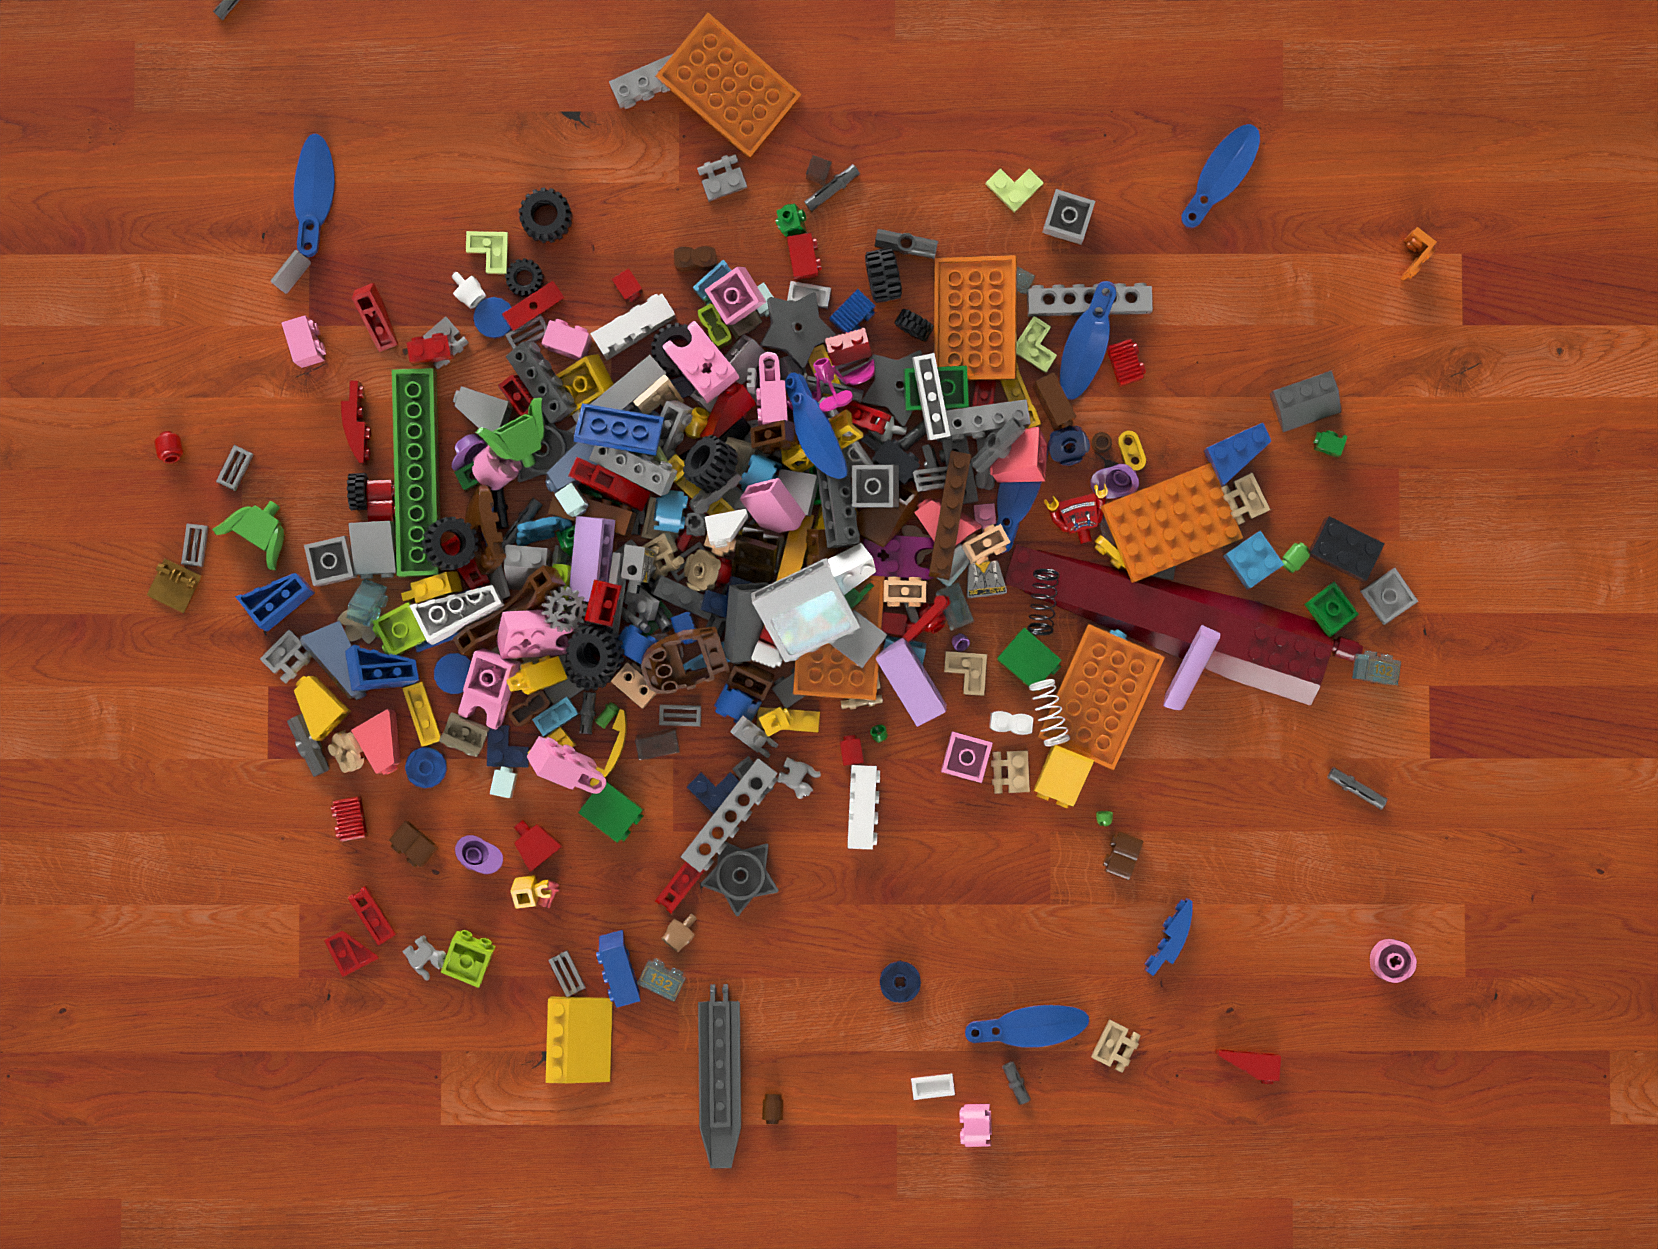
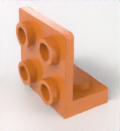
(1418, 242)

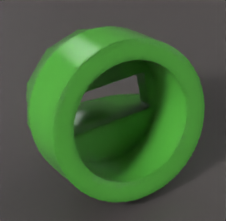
(1104, 818)

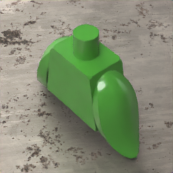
(519, 437)
(258, 528)

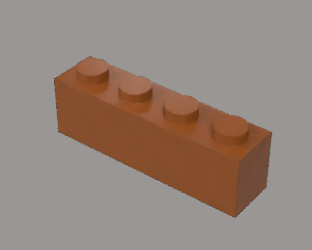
(623, 515)

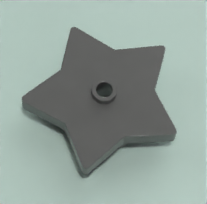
(782, 330)
(884, 390)
(557, 443)
(736, 890)

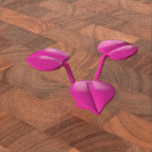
(826, 373)

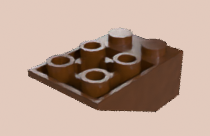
(883, 523)

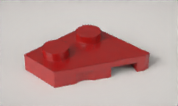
(348, 953)

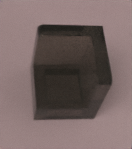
(818, 170)

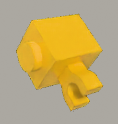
(775, 720)
(527, 891)

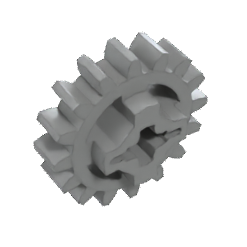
(559, 602)

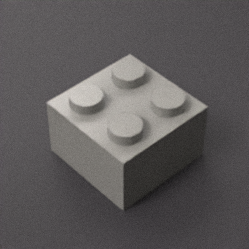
(1068, 216)
(875, 485)
(330, 561)

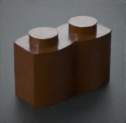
(689, 259)
(524, 712)
(413, 844)
(1123, 855)

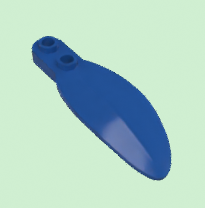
(1223, 171)
(313, 191)
(1087, 343)
(814, 429)
(1014, 503)
(1031, 1026)

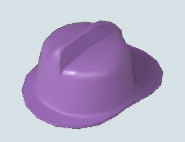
(466, 450)
(1119, 479)
(478, 855)

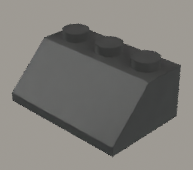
(1306, 401)

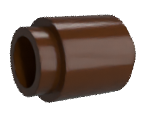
(772, 1108)

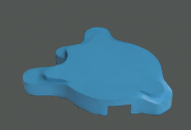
(540, 529)

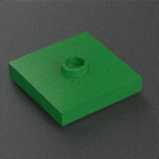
(1331, 609)

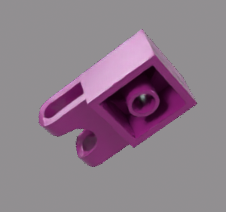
(902, 557)

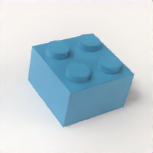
(1253, 560)

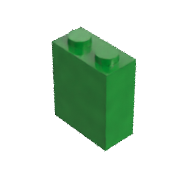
(1029, 659)
(612, 812)

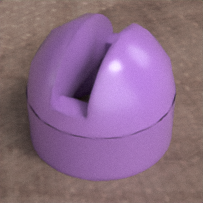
(962, 646)

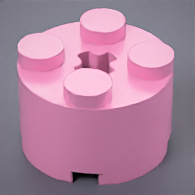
(494, 470)
(1394, 972)
(976, 1125)

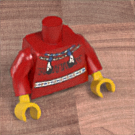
(1079, 513)

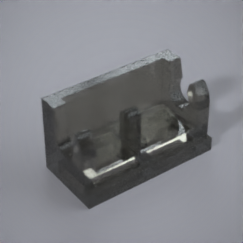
(657, 744)

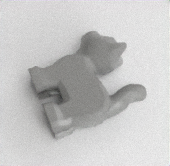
(794, 778)
(421, 956)

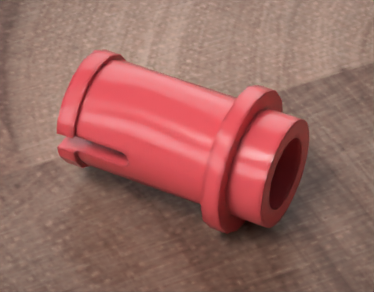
(546, 902)

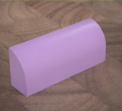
(591, 553)
(1191, 668)
(911, 682)

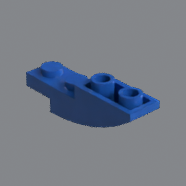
(1177, 931)

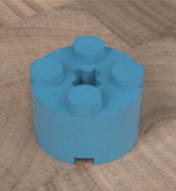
(760, 470)
(669, 511)

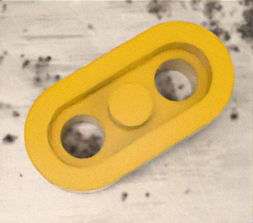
(1132, 451)
(1104, 546)

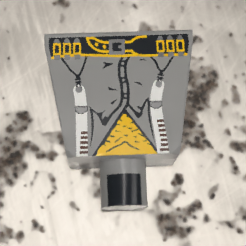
(637, 559)
(985, 580)

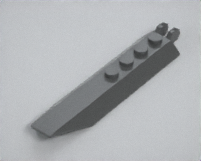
(719, 1077)

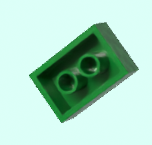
(953, 386)

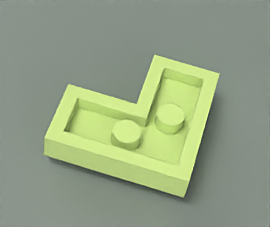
(1014, 193)
(493, 245)
(1030, 346)

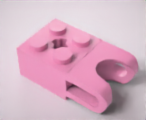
(699, 358)
(772, 392)
(527, 635)
(488, 686)
(564, 765)

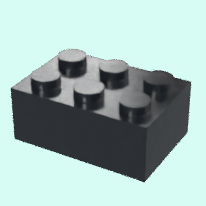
(1345, 549)

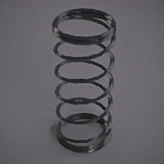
(1051, 578)

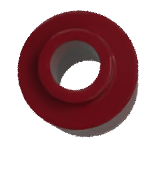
(1346, 648)

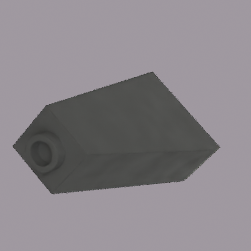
(742, 623)

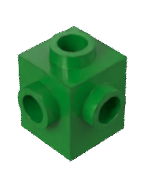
(791, 220)

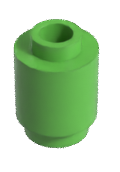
(1295, 557)

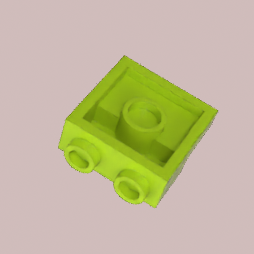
(398, 630)
(468, 958)

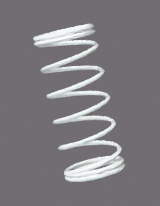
(1058, 739)

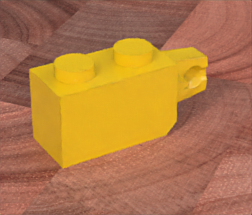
(434, 587)
(538, 676)

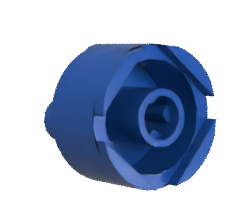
(634, 643)
(736, 704)

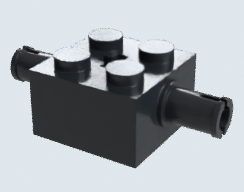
(892, 454)

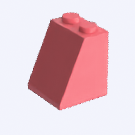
(1025, 461)
(929, 514)
(380, 741)

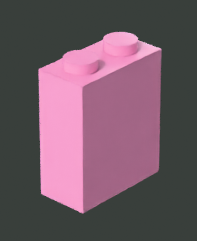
(772, 506)

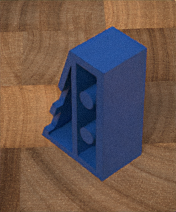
(1236, 451)
(275, 601)
(378, 670)
(617, 969)

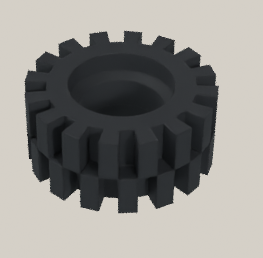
(515, 269)
(914, 325)
(357, 491)

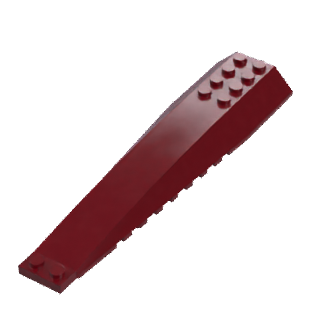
(1256, 641)

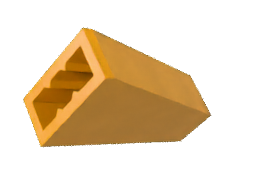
(795, 549)

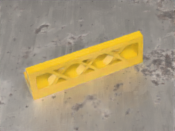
(840, 424)

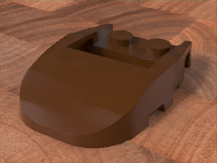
(480, 513)
(664, 668)

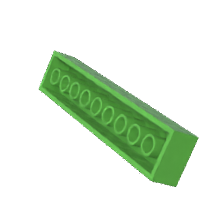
(415, 467)

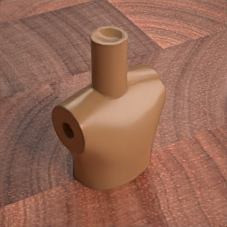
(679, 934)

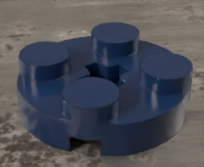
(1061, 437)
(912, 981)

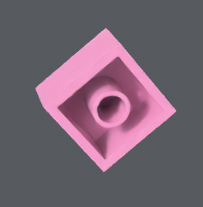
(735, 295)
(567, 340)
(304, 341)
(966, 757)

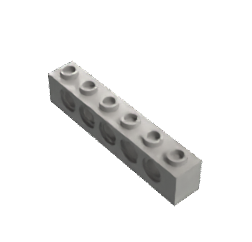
(1037, 307)
(692, 854)

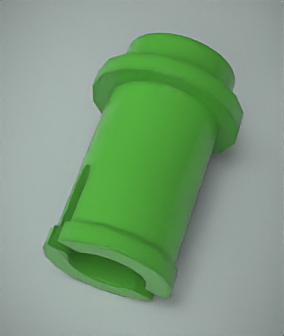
(607, 714)

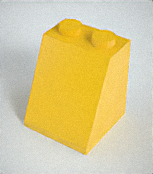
(319, 707)
(1062, 776)

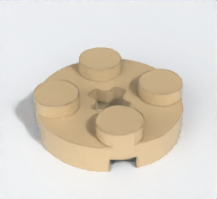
(701, 580)
(346, 751)

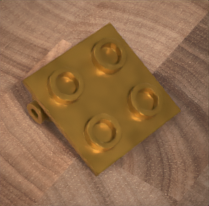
(173, 585)

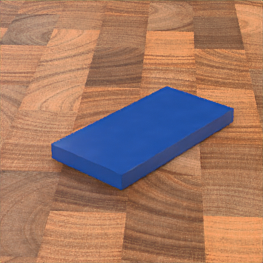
(619, 429)

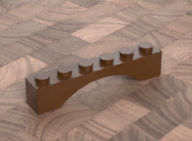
(949, 515)
(530, 597)

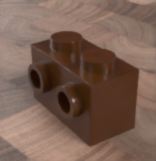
(774, 437)
(750, 679)

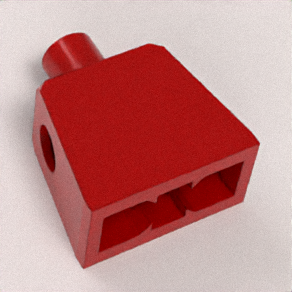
(535, 844)

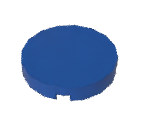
(489, 317)
(452, 672)
(426, 767)

